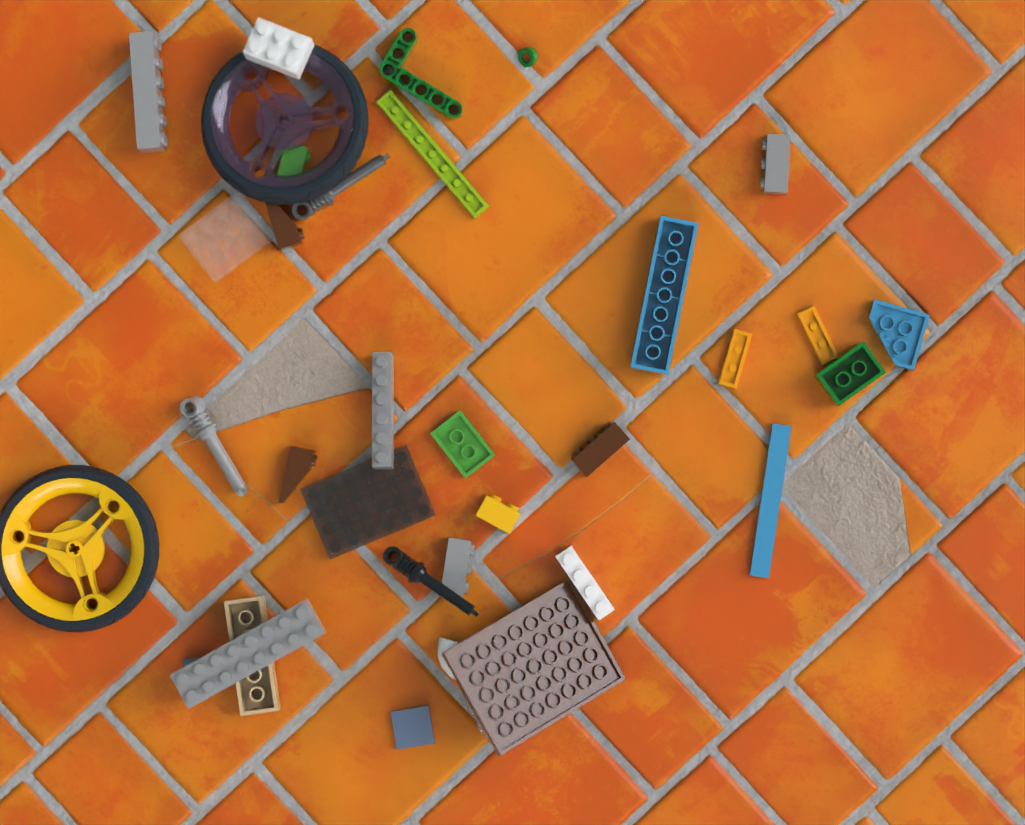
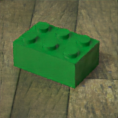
(850, 373)

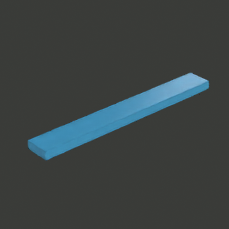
(770, 500)

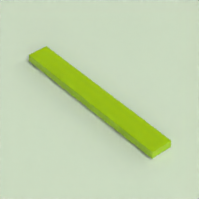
(432, 154)

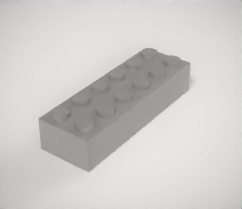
(148, 92)

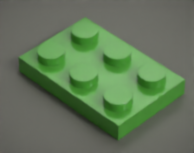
(462, 444)

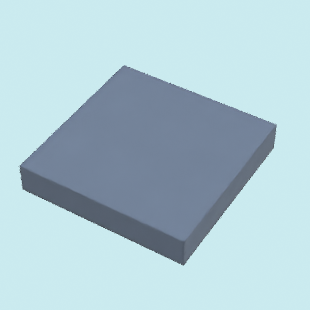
(412, 727)

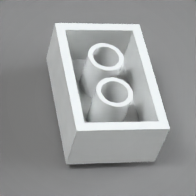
(278, 48)

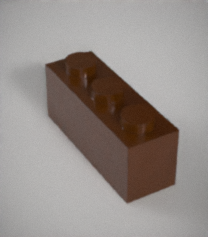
(599, 448)

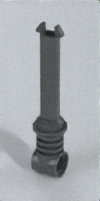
(328, 198)

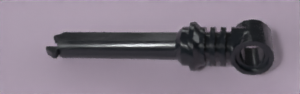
(417, 573)

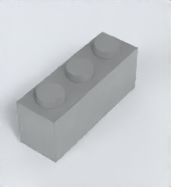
(775, 164)
(457, 565)

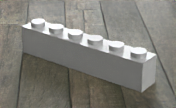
(382, 410)

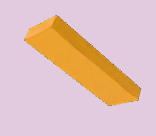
(817, 335)
(735, 358)

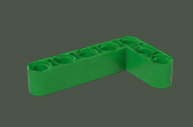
(415, 82)

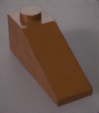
(284, 228)
(298, 466)

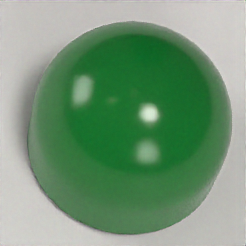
(533, 55)

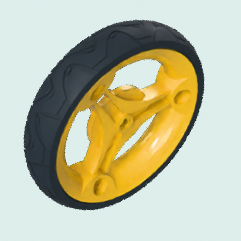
(142, 562)

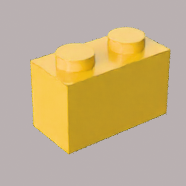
(498, 514)

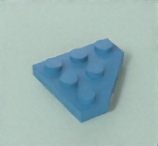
(899, 331)

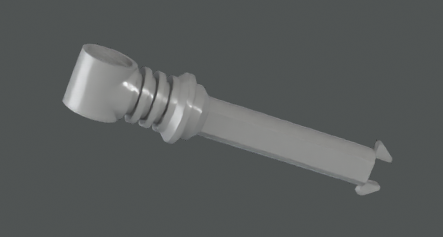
(207, 431)

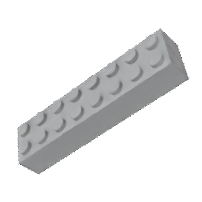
(248, 653)

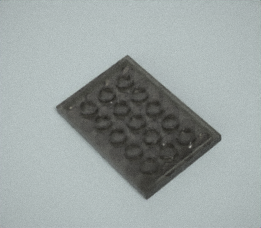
(367, 503)

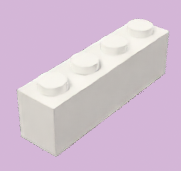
(584, 582)

